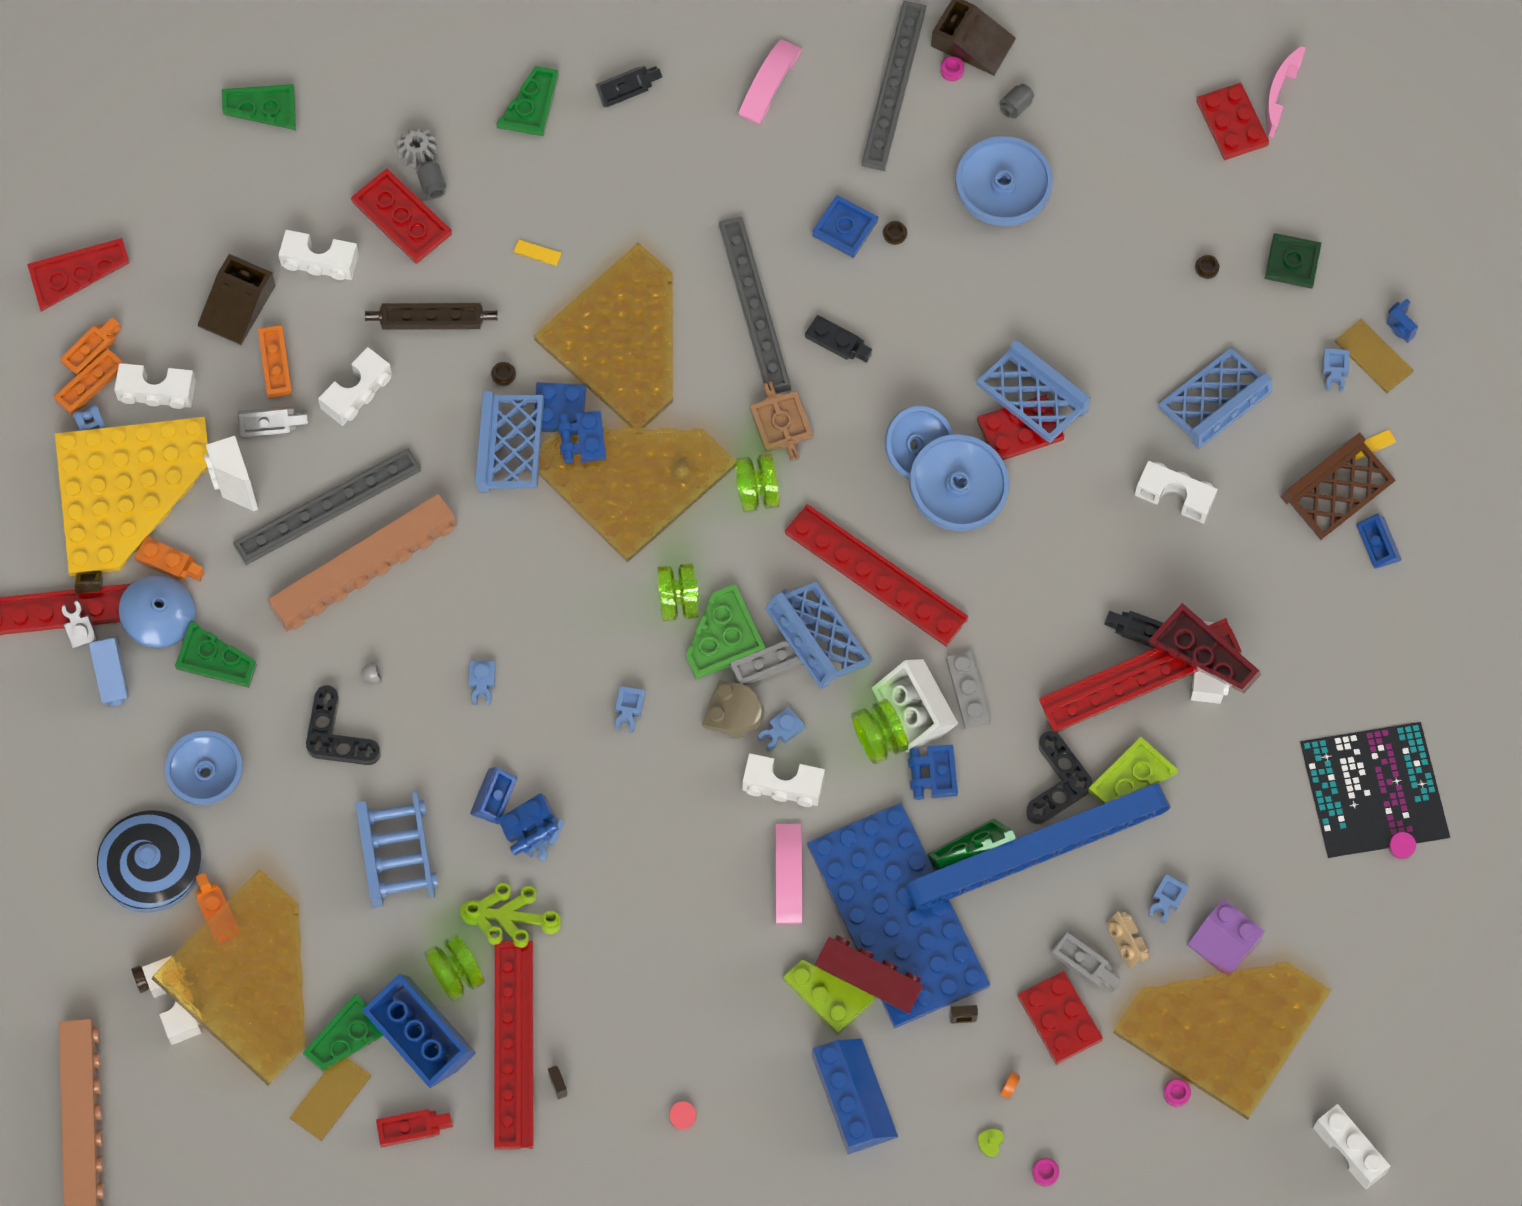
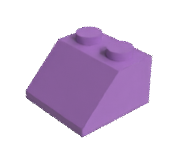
(1226, 938)

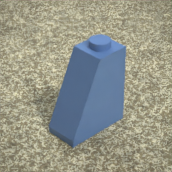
(109, 670)

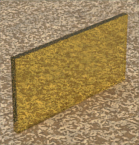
(1374, 356)
(330, 1098)

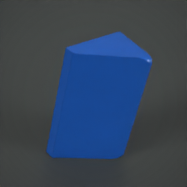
(1378, 541)
(493, 795)

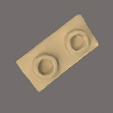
(1121, 929)

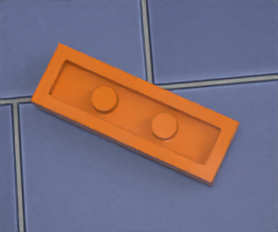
(275, 361)
(88, 382)

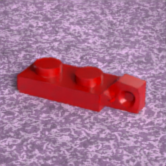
(411, 1127)

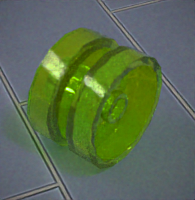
(752, 483)
(682, 592)
(879, 731)
(453, 968)

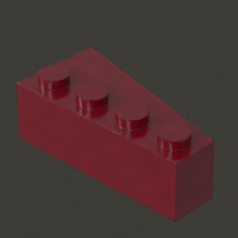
(1200, 647)
(869, 975)

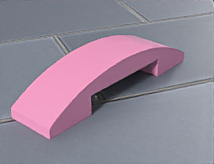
(1290, 69)
(768, 80)
(788, 873)

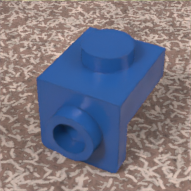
(1400, 323)

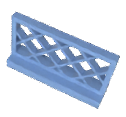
(1050, 381)
(1231, 409)
(488, 441)
(804, 640)

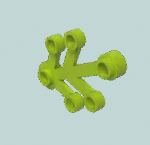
(507, 915)

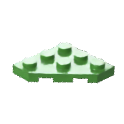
(723, 634)

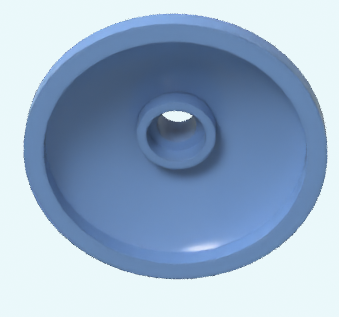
(915, 424)
(154, 625)
(201, 753)

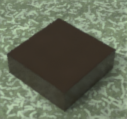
(88, 582)
(963, 1014)
(557, 1082)

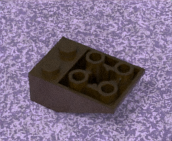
(972, 36)
(236, 299)

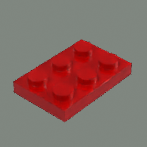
(1232, 121)
(1012, 436)
(1060, 1017)

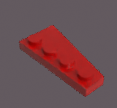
(73, 271)

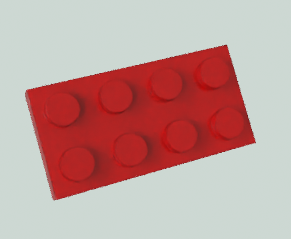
(401, 216)

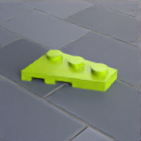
(1131, 772)
(827, 995)

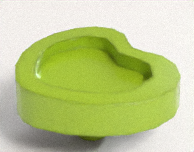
(990, 1141)

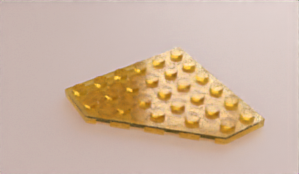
(620, 337)
(641, 484)
(245, 977)
(1226, 1029)

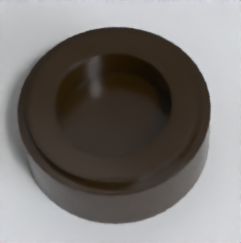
(140, 979)

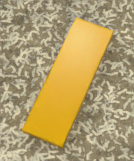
(537, 252)
(1378, 442)

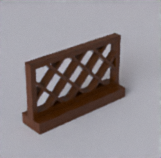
(1327, 468)

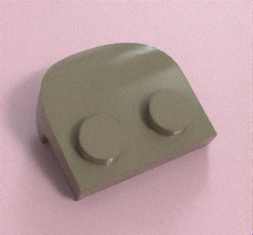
(733, 710)

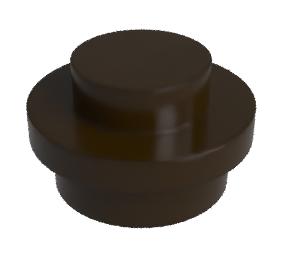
(895, 233)
(1207, 267)
(503, 373)

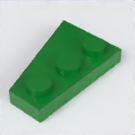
(262, 104)
(532, 104)
(210, 657)
(972, 843)
(343, 1036)

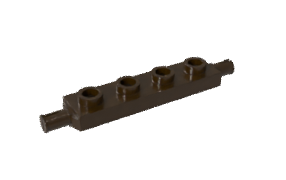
(430, 316)

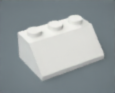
(229, 472)
(916, 702)

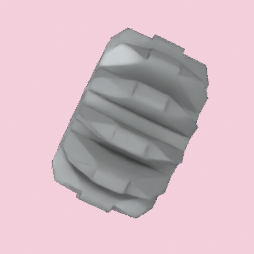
(408, 146)

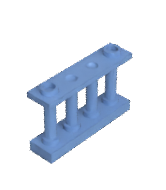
(375, 865)

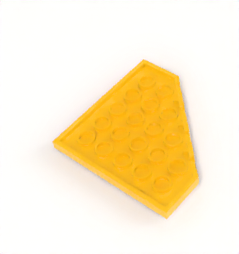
(123, 486)

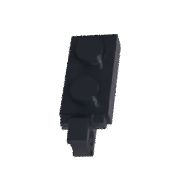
(627, 85)
(837, 340)
(1133, 626)

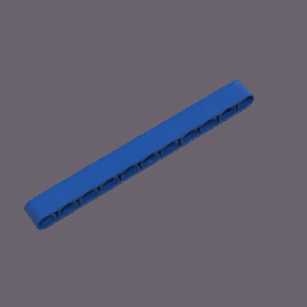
(1037, 847)

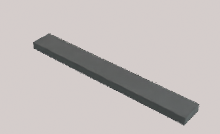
(894, 86)
(754, 304)
(327, 506)

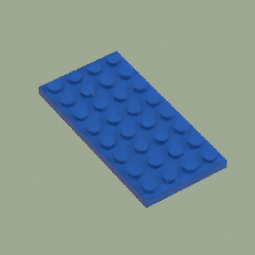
(867, 879)

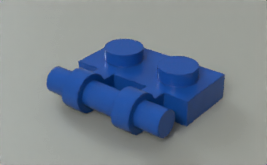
(590, 434)
(941, 772)
(526, 818)

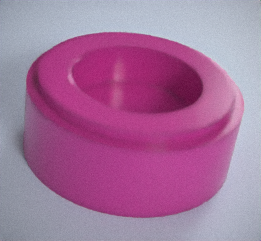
(952, 68)
(1402, 845)
(1177, 1092)
(1045, 1172)

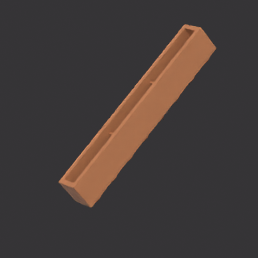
(362, 563)
(80, 1113)

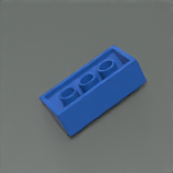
(418, 1031)
(853, 1094)

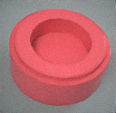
(682, 1115)

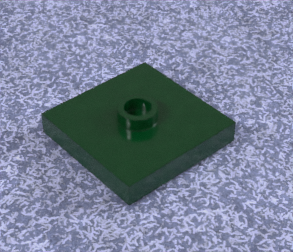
(1293, 260)

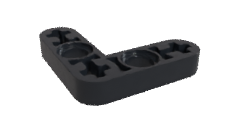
(326, 735)
(1066, 785)

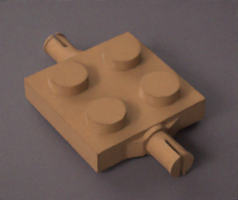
(781, 421)

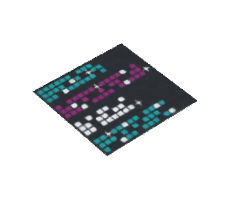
(1373, 788)

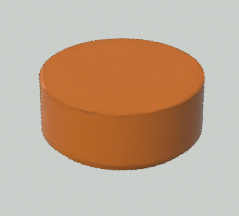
(1010, 1085)

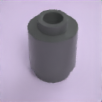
(1016, 100)
(431, 180)

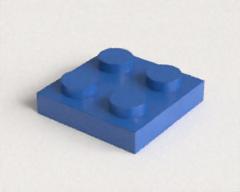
(845, 226)
(560, 400)

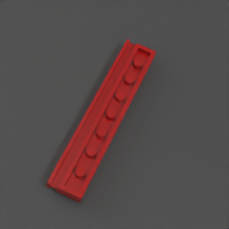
(876, 575)
(44, 610)
(1120, 684)
(513, 1047)

